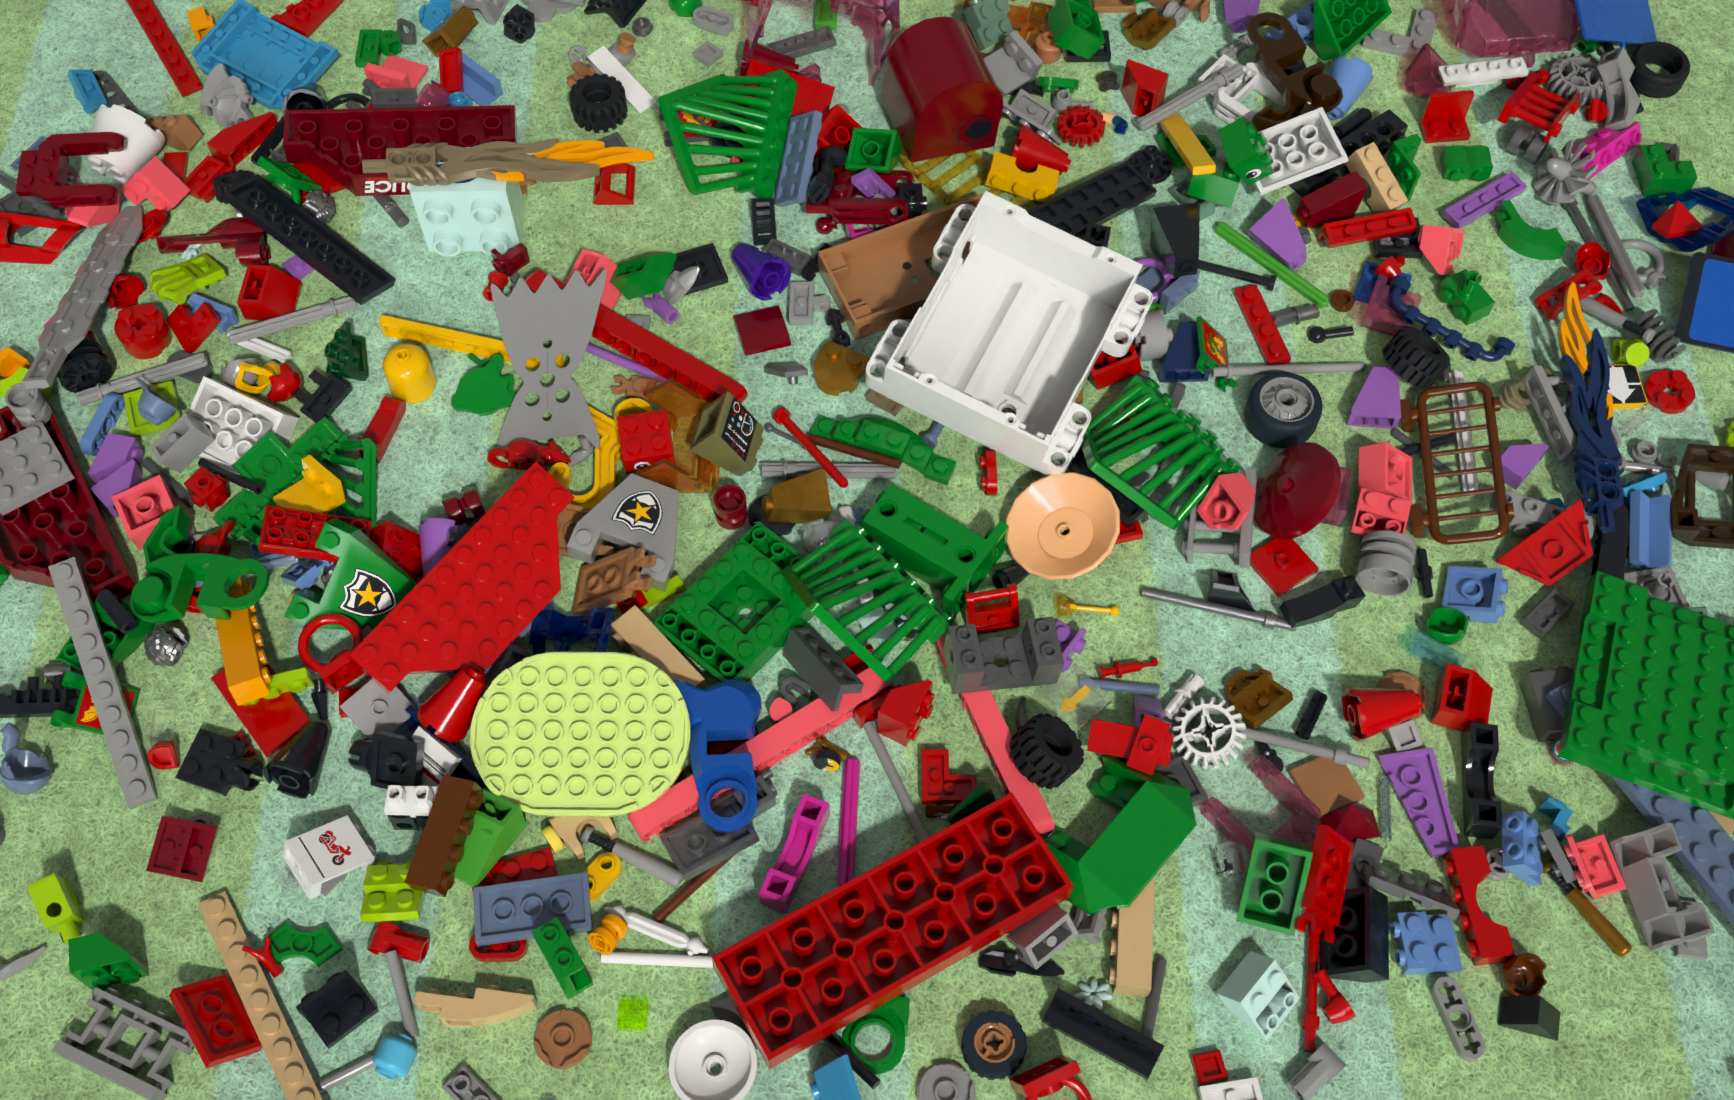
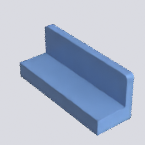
(479, 83)
(1650, 531)

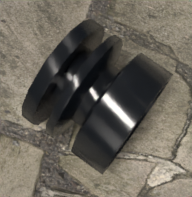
(85, 365)

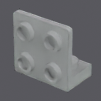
(489, 8)
(1013, 64)

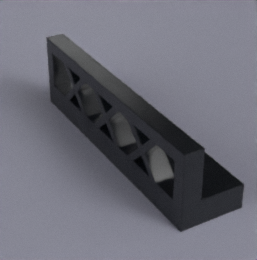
(1129, 510)
(1103, 1034)

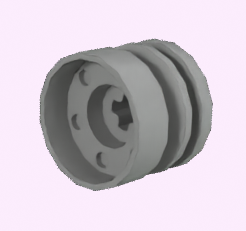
(1386, 563)

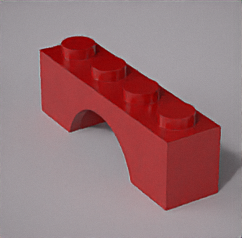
(1486, 940)

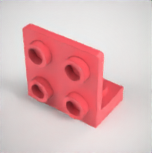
(396, 73)

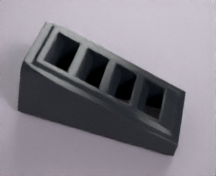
(763, 208)

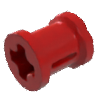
(498, 279)

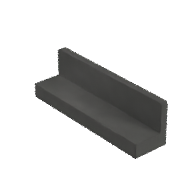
(820, 666)

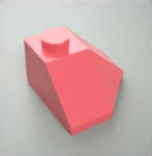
(92, 215)
(1441, 246)
(1227, 502)

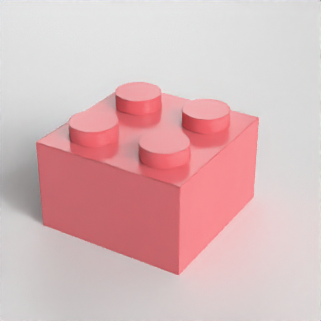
(142, 508)

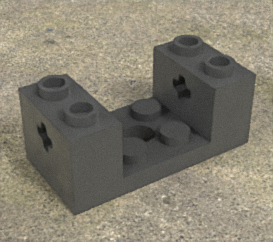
(1030, 657)

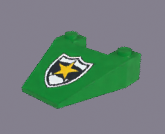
(363, 583)

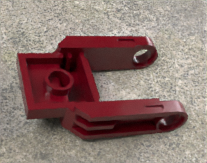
(46, 169)
(851, 210)

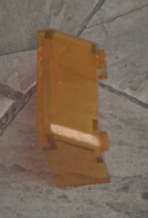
(691, 470)

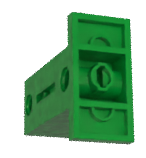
(933, 545)

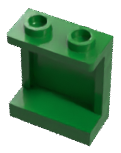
(562, 958)

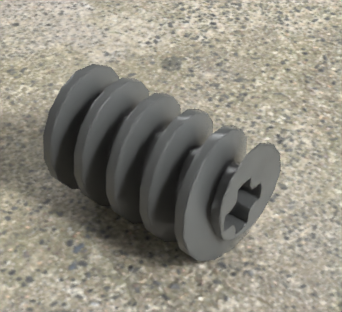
(1661, 345)

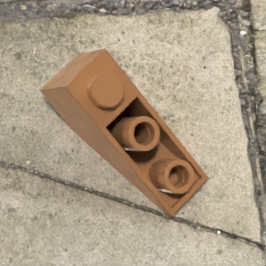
(177, 129)

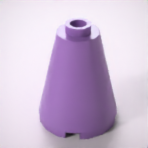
(433, 541)

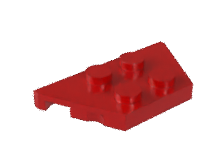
(1552, 548)

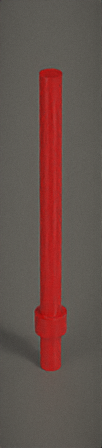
(1310, 1019)

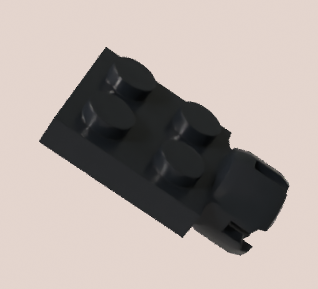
(389, 759)
(219, 764)

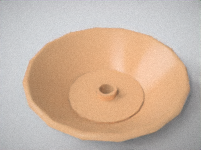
(1059, 505)

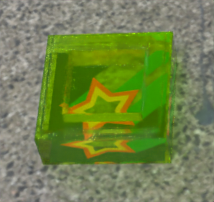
(633, 1015)

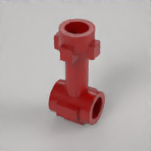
(1514, 83)

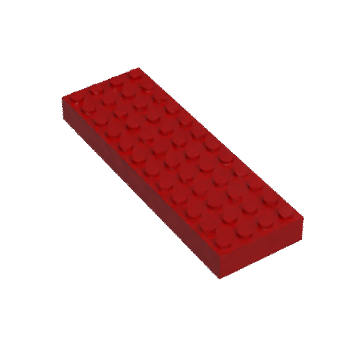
(890, 929)

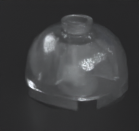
(816, 533)

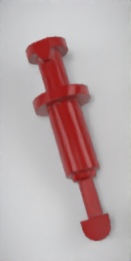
(1119, 669)

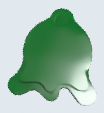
(484, 389)

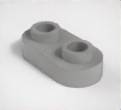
(714, 20)

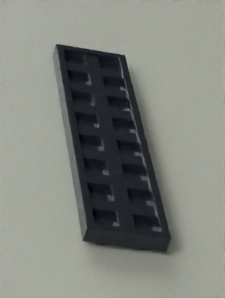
(1096, 200)

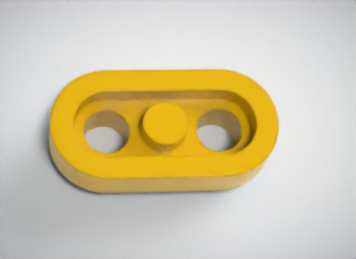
(600, 877)

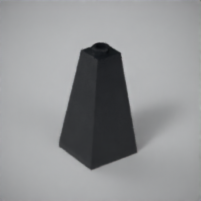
(1176, 237)

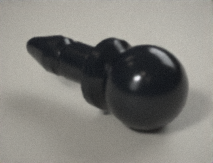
(1270, 754)

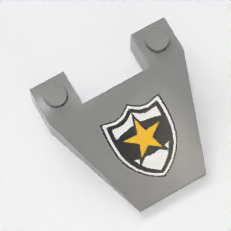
(632, 516)

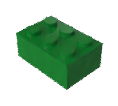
(1274, 883)

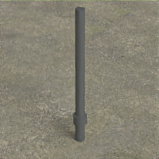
(38, 203)

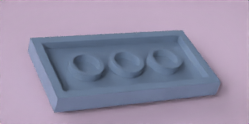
(516, 908)

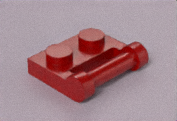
(993, 616)

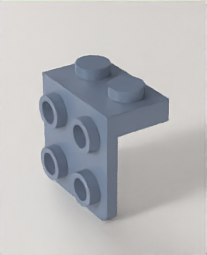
(1173, 294)

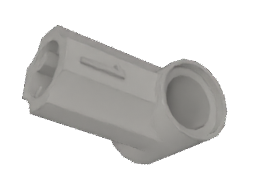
(1320, 1068)

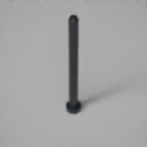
(1238, 274)

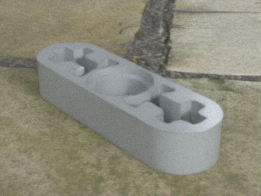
(1474, 1036)

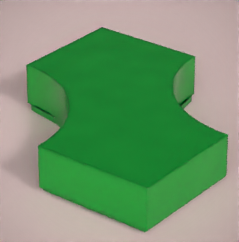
(313, 945)

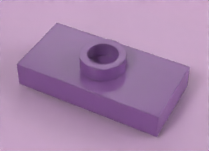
(870, 183)

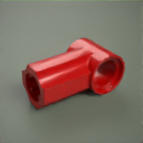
(391, 937)

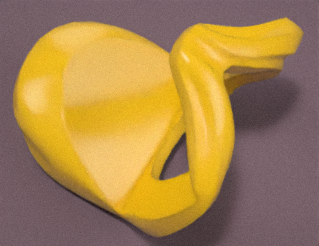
(264, 373)

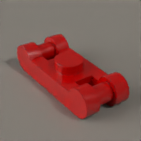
(1558, 292)

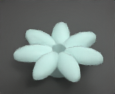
(192, 249)
(1094, 994)

